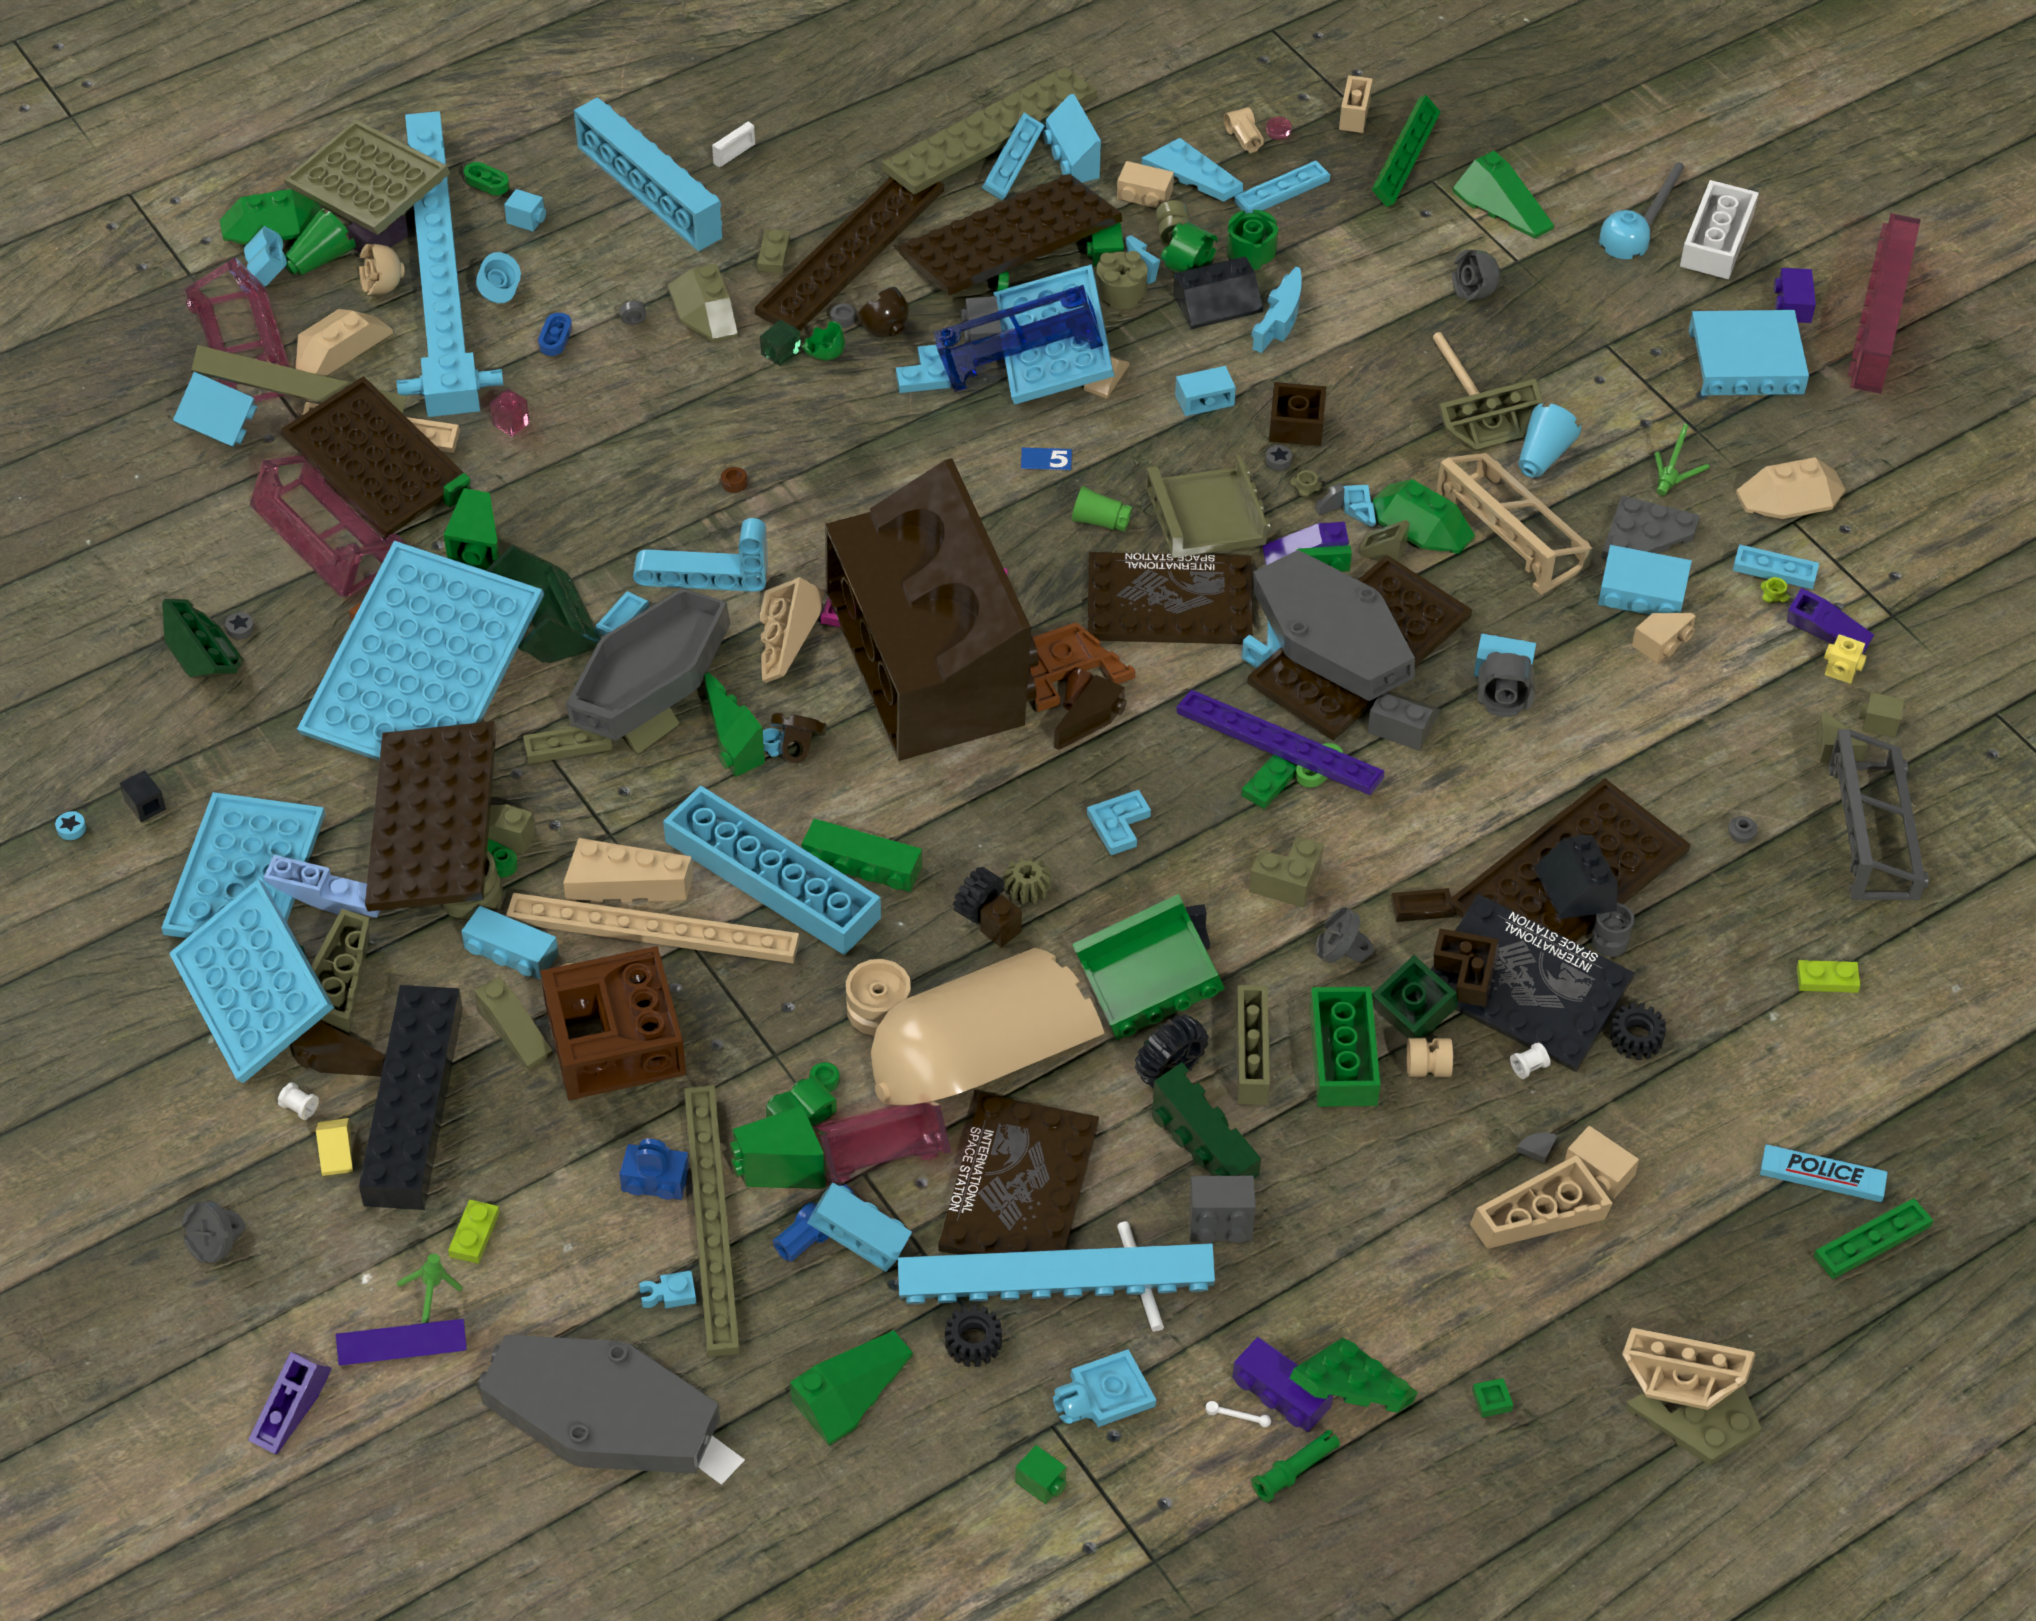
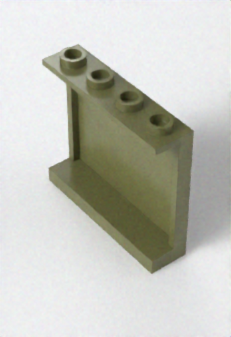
(1208, 510)

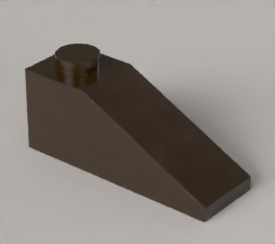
(1091, 711)
(336, 1053)

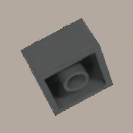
(1221, 1208)

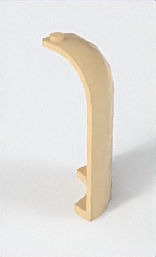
(980, 1029)

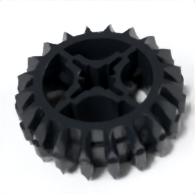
(1169, 1045)

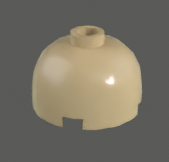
(380, 269)

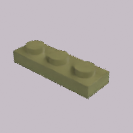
(563, 744)

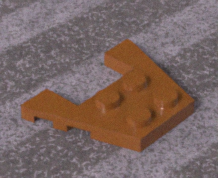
(1067, 650)

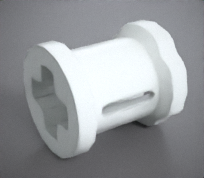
(1530, 1060)
(298, 1101)

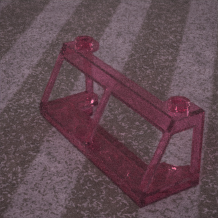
(261, 310)
(336, 566)

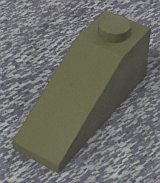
(511, 827)
(511, 1022)

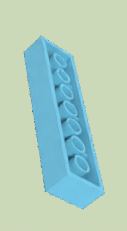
(648, 174)
(772, 870)

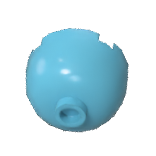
(1625, 234)

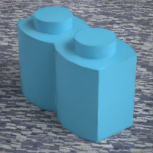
(265, 255)

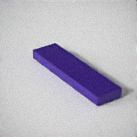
(401, 1342)

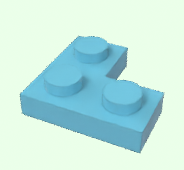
(926, 376)
(1113, 819)

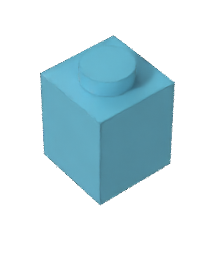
(525, 210)

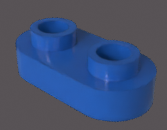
(555, 334)

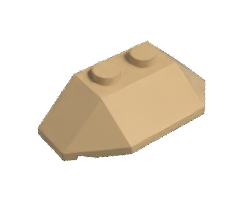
(338, 340)
(1792, 489)
(1685, 1368)

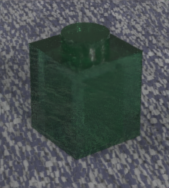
(780, 342)

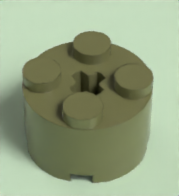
(1121, 279)

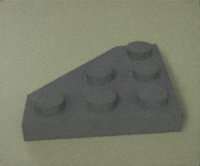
(1649, 526)

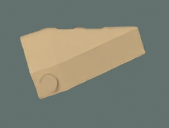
(788, 618)

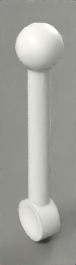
(1212, 1409)

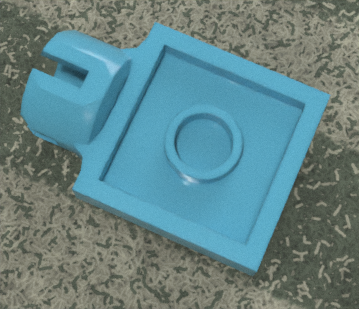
(1104, 1391)

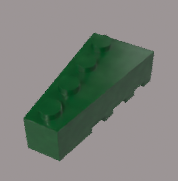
(1200, 1128)

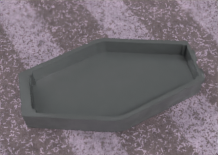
(1334, 625)
(648, 664)
(599, 1403)

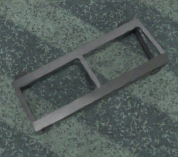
(1843, 766)

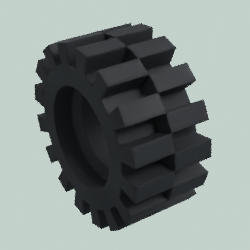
(976, 892)
(1633, 1044)
(973, 1351)

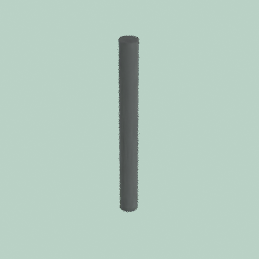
(1663, 193)

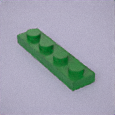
(1873, 1238)

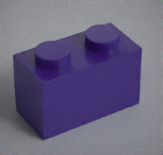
(1796, 293)

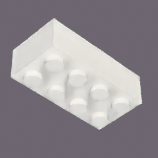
(1719, 229)

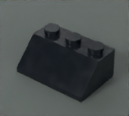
(1217, 292)
(1578, 878)

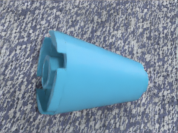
(1547, 438)

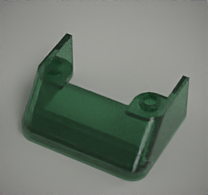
(561, 618)

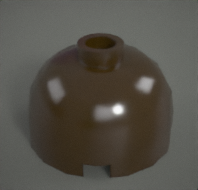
(886, 314)

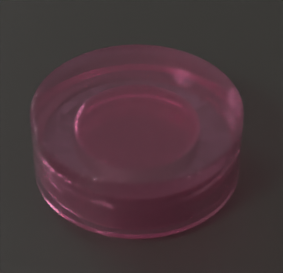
(1278, 128)

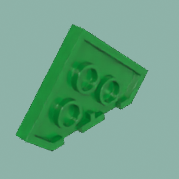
(1353, 1375)

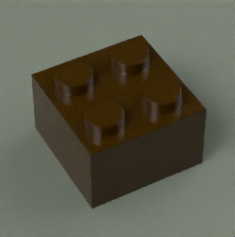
(1297, 414)

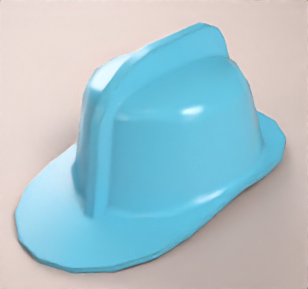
(498, 277)

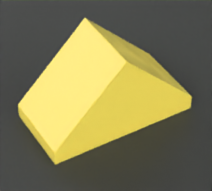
(334, 1146)

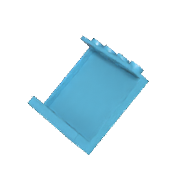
(1749, 352)

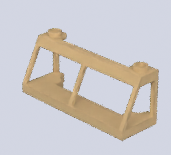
(1460, 487)

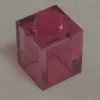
(509, 412)

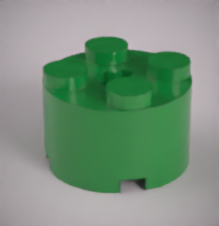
(1252, 236)
(1189, 248)

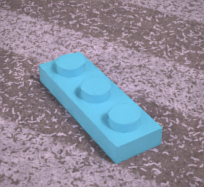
(1771, 564)

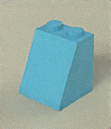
(215, 410)

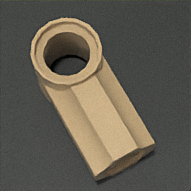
(1242, 124)

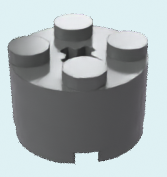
(1506, 683)

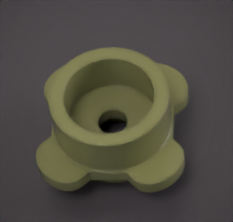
(1306, 483)

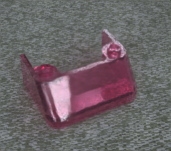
(881, 1137)

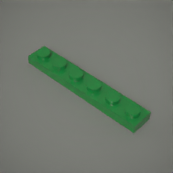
(1406, 150)

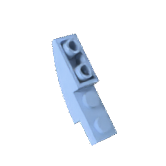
(316, 886)

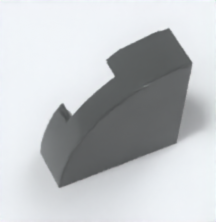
(1332, 500)
(1538, 1146)

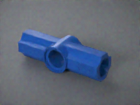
(800, 1234)

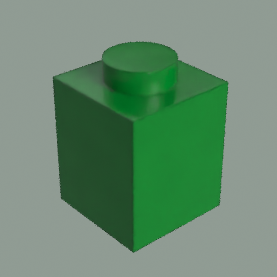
(1041, 1475)

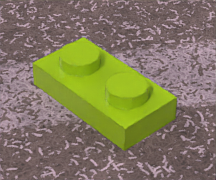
(1828, 976)
(473, 1231)

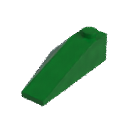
(1499, 190)
(735, 728)
(845, 1386)

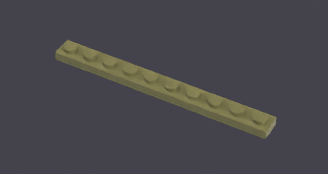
(711, 1222)

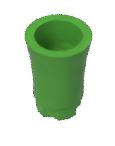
(1101, 510)

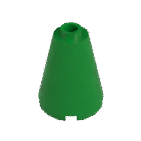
(318, 244)

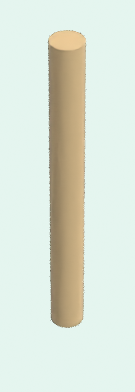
(1455, 364)

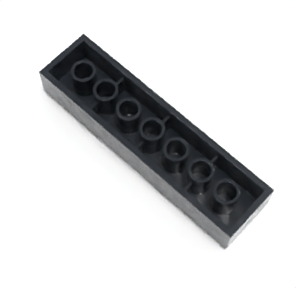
(411, 1098)

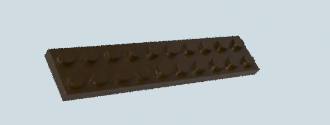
(845, 253)

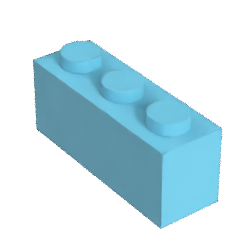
(509, 942)
(859, 1226)

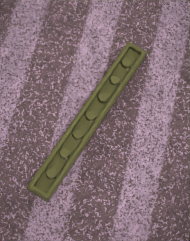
(273, 377)

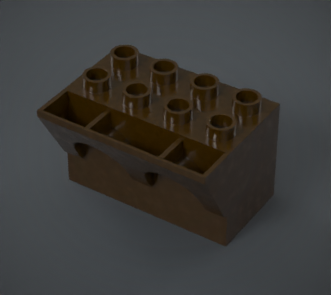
(931, 616)

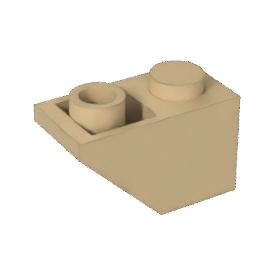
(1662, 633)

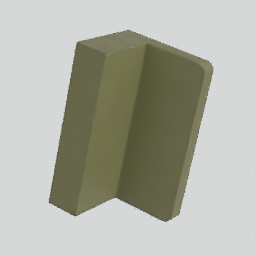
(651, 730)

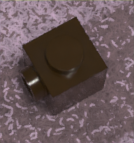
(1001, 920)

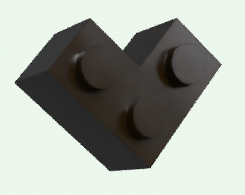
(1470, 957)

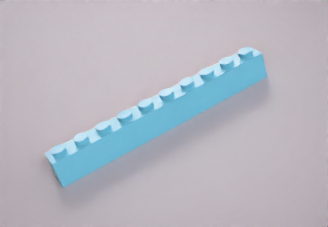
(1056, 1272)

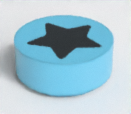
(70, 825)

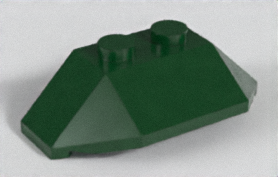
(198, 641)

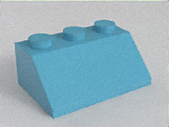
(1073, 140)
(1644, 581)

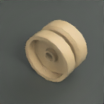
(873, 991)

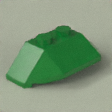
(280, 211)
(1433, 519)

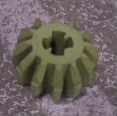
(1027, 880)

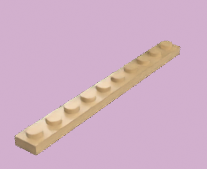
(654, 928)

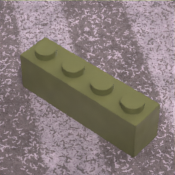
(1252, 1045)

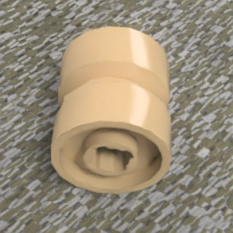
(1429, 1057)

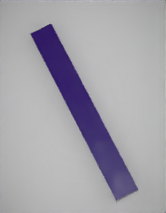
(1280, 742)

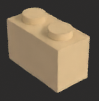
(1355, 104)
(1144, 184)
(1605, 1160)

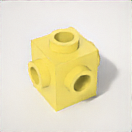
(1844, 658)

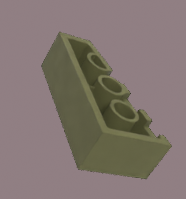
(341, 967)

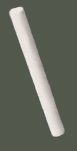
(1147, 1298)

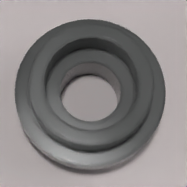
(1742, 829)

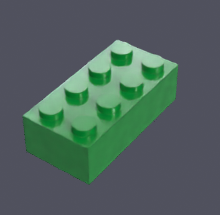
(1344, 1046)

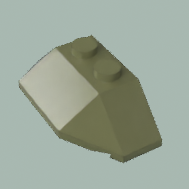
(704, 303)
(1492, 415)

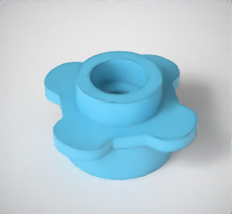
(771, 740)

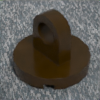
(796, 729)

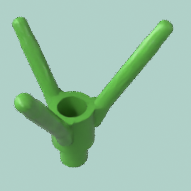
(1668, 475)
(431, 1274)

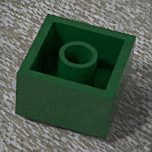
(1414, 999)

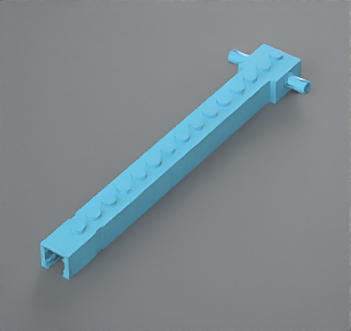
(448, 372)

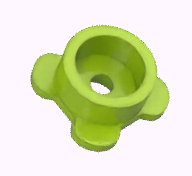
(1775, 590)

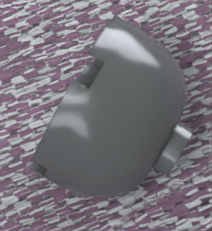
(1475, 275)

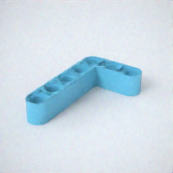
(709, 570)

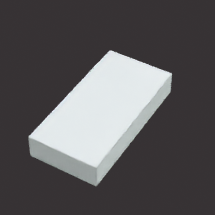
(733, 144)

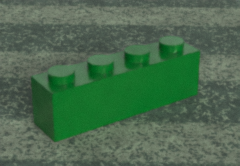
(864, 854)

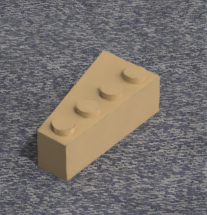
(626, 873)
(1543, 1205)

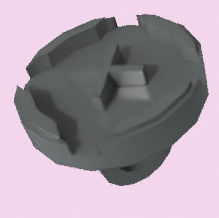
(1343, 938)
(210, 1231)

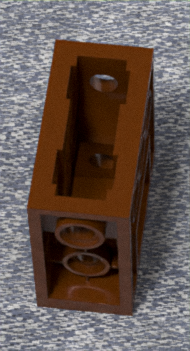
(624, 1051)

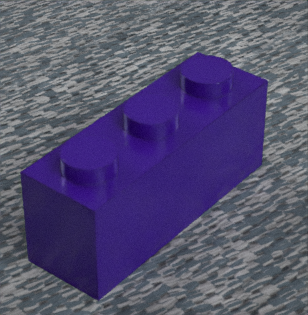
(1268, 1376)

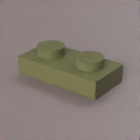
(773, 251)

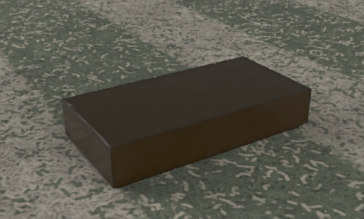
(1422, 905)

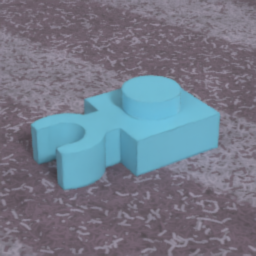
(674, 1290)

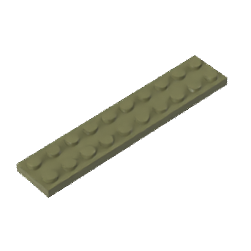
(983, 131)

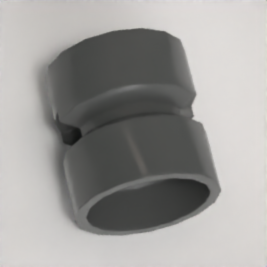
(1613, 931)

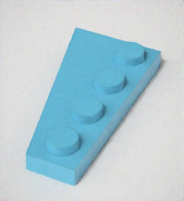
(1195, 169)

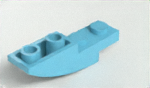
(1282, 313)

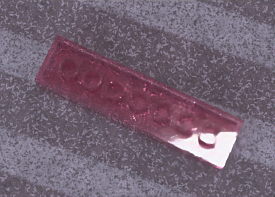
(1884, 303)

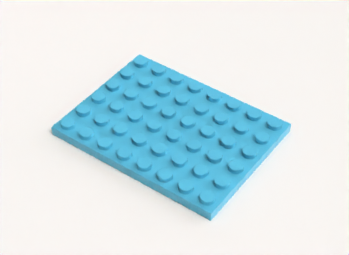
(420, 651)

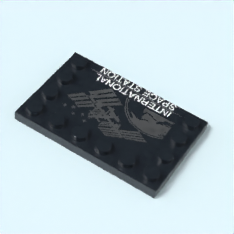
(1542, 985)

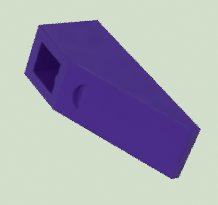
(1824, 619)

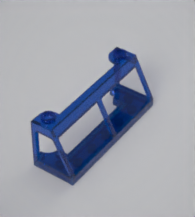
(963, 359)

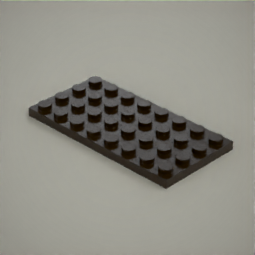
(1009, 234)
(1424, 618)
(431, 816)
(1628, 835)

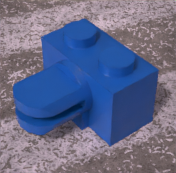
(654, 1170)

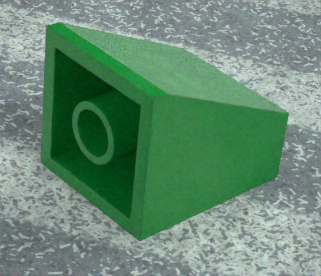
(472, 531)
(779, 1152)

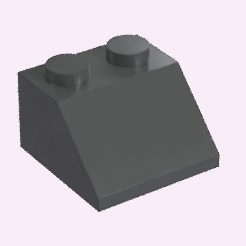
(1402, 719)

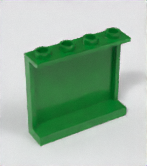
(1148, 967)

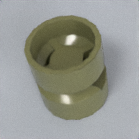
(1168, 216)

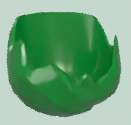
(826, 343)

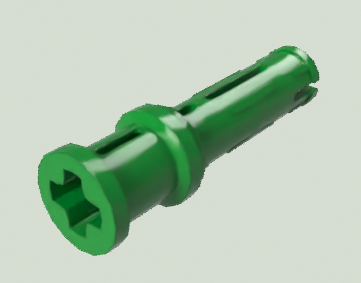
(1285, 1472)

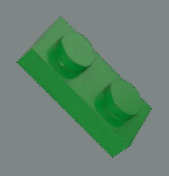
(1334, 556)
(1269, 781)

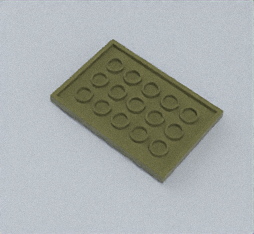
(367, 176)

